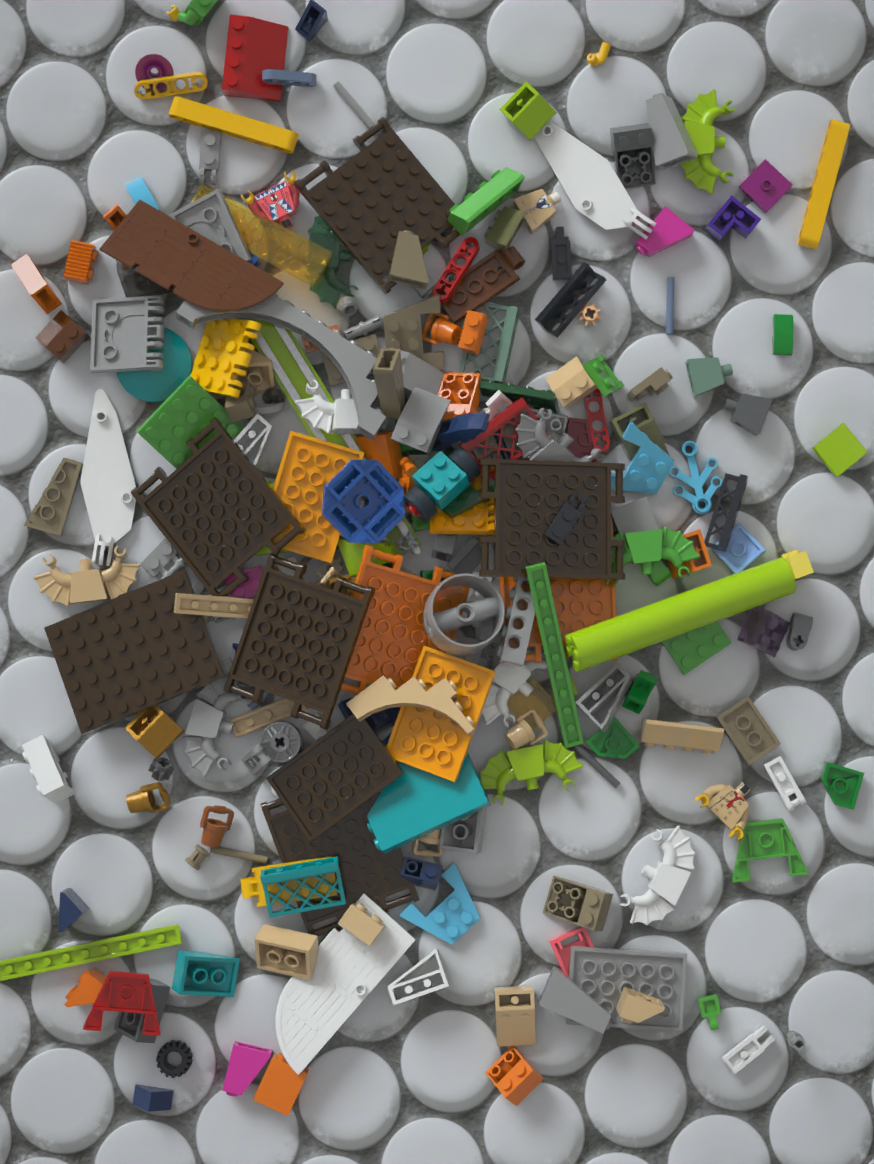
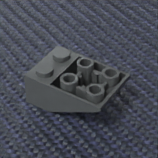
(633, 155)

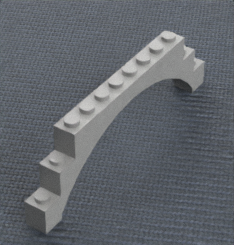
(346, 355)

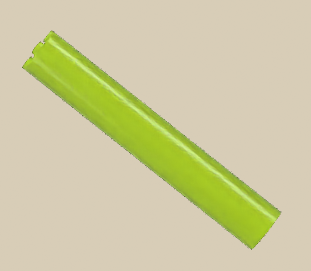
(680, 614)

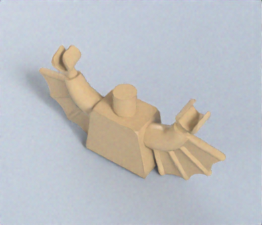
(88, 583)

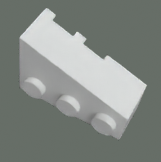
(253, 438)
(47, 770)
(420, 980)

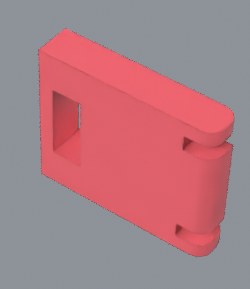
(563, 953)

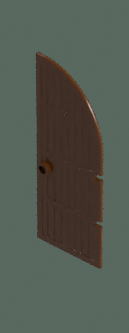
(187, 260)

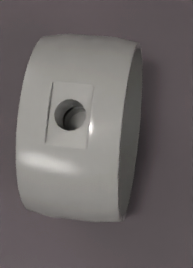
(477, 611)

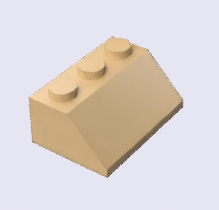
(286, 951)

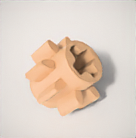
(588, 320)

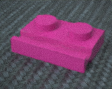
(247, 589)

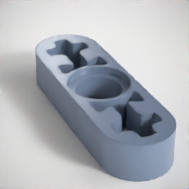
(289, 78)

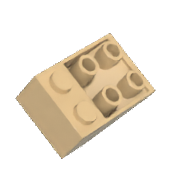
(515, 1016)

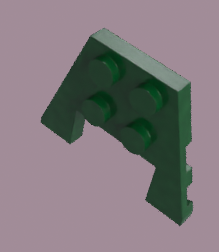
(467, 498)

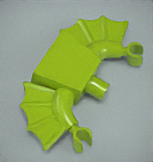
(698, 123)
(527, 765)

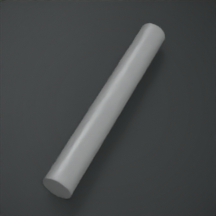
(353, 104)

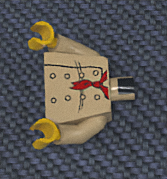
(728, 806)

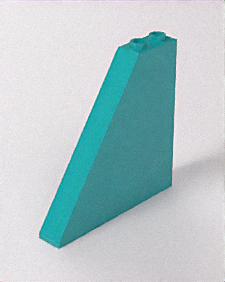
(422, 804)

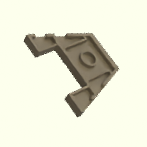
(405, 331)

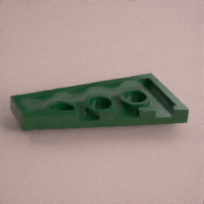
(536, 398)

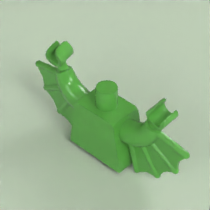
(653, 546)

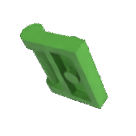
(602, 376)

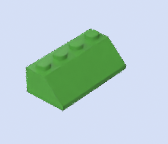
(485, 200)

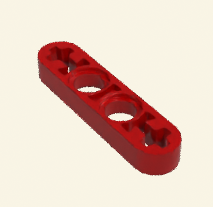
(459, 271)
(598, 415)

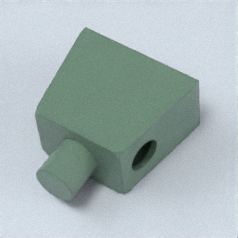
(706, 374)

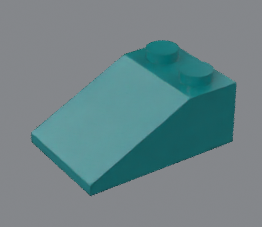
(205, 974)

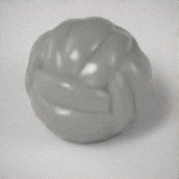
(347, 306)

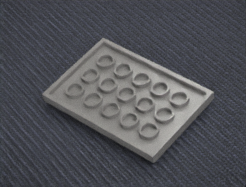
(654, 973)

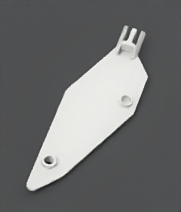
(590, 181)
(107, 479)

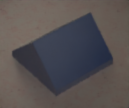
(70, 908)

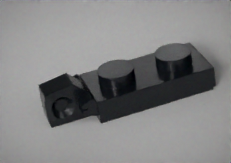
(560, 256)

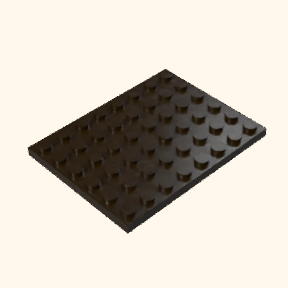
(132, 653)

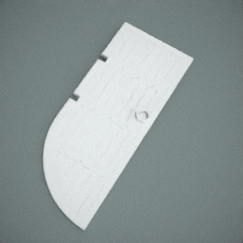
(342, 978)

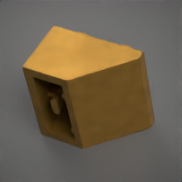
(154, 730)

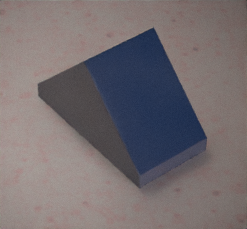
(311, 20)
(152, 1098)

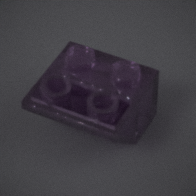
(763, 631)

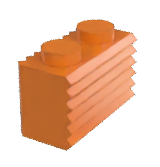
(80, 262)
(473, 332)

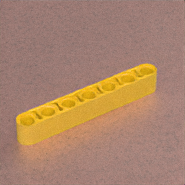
(233, 125)
(823, 184)

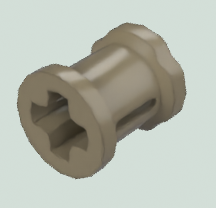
(197, 857)

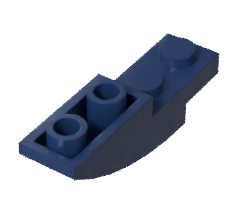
(462, 429)

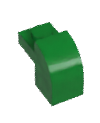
(639, 691)

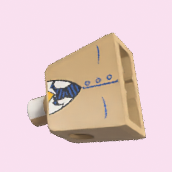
(537, 208)

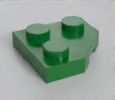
(614, 743)
(841, 784)

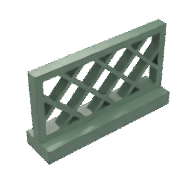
(505, 346)

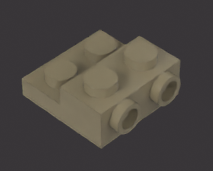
(653, 384)

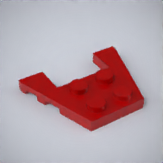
(127, 994)

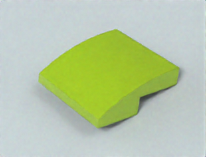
(839, 450)

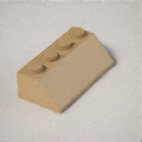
(681, 734)

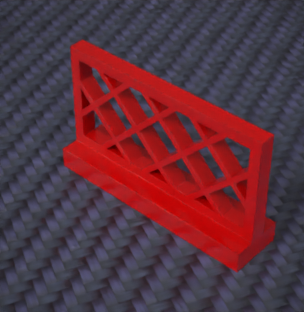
(497, 423)

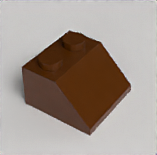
(62, 336)

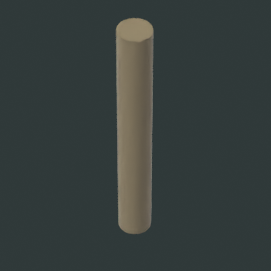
(240, 854)

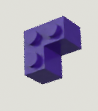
(735, 216)

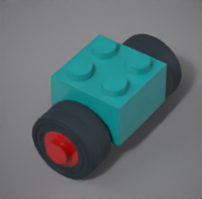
(440, 482)

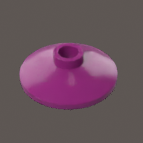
(150, 61)

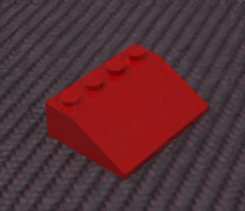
(250, 49)

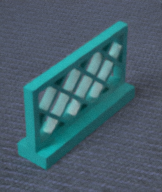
(296, 872)

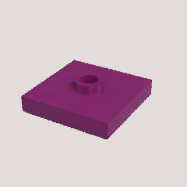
(765, 186)

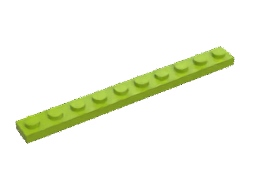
(90, 952)

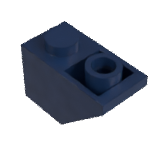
(421, 872)

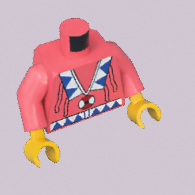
(277, 202)

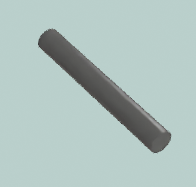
(597, 766)

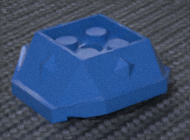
(382, 504)

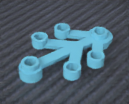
(695, 480)

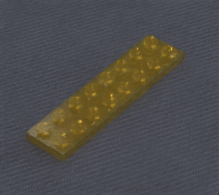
(276, 243)

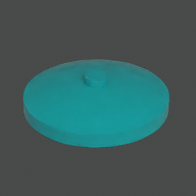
(159, 385)

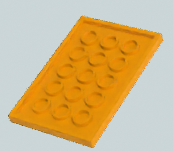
(300, 484)
(429, 738)

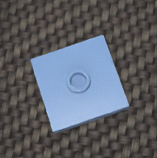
(741, 550)

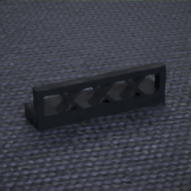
(568, 299)
(732, 514)

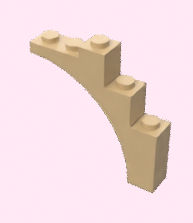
(383, 695)

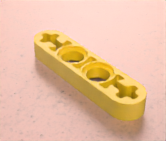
(171, 88)

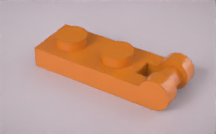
(406, 479)

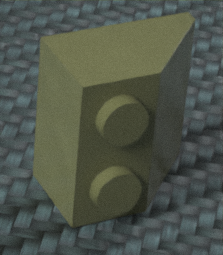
(504, 229)

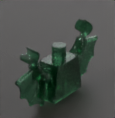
(329, 285)

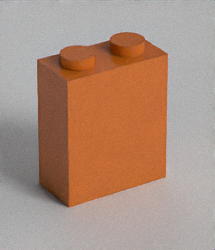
(280, 1085)

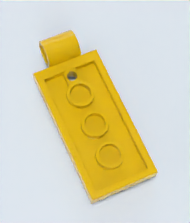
(253, 887)

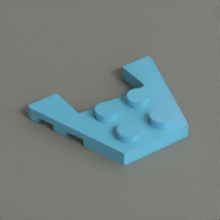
(648, 465)
(451, 916)

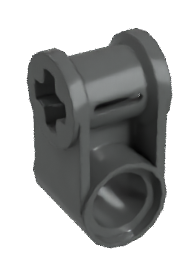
(799, 627)

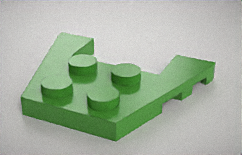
(766, 840)

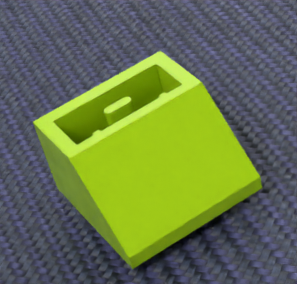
(528, 110)

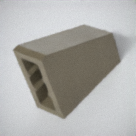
(408, 261)

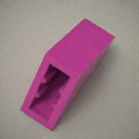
(667, 233)
(243, 1067)

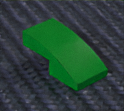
(782, 334)

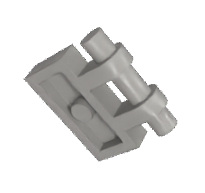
(159, 559)

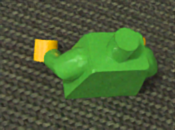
(194, 13)

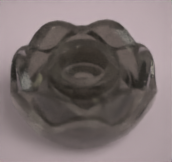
(273, 395)

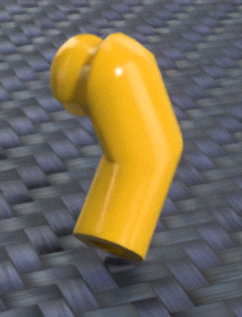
(600, 57)

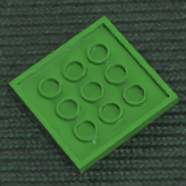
(182, 418)

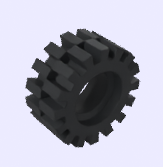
(183, 1050)

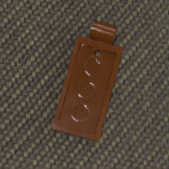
(483, 282)

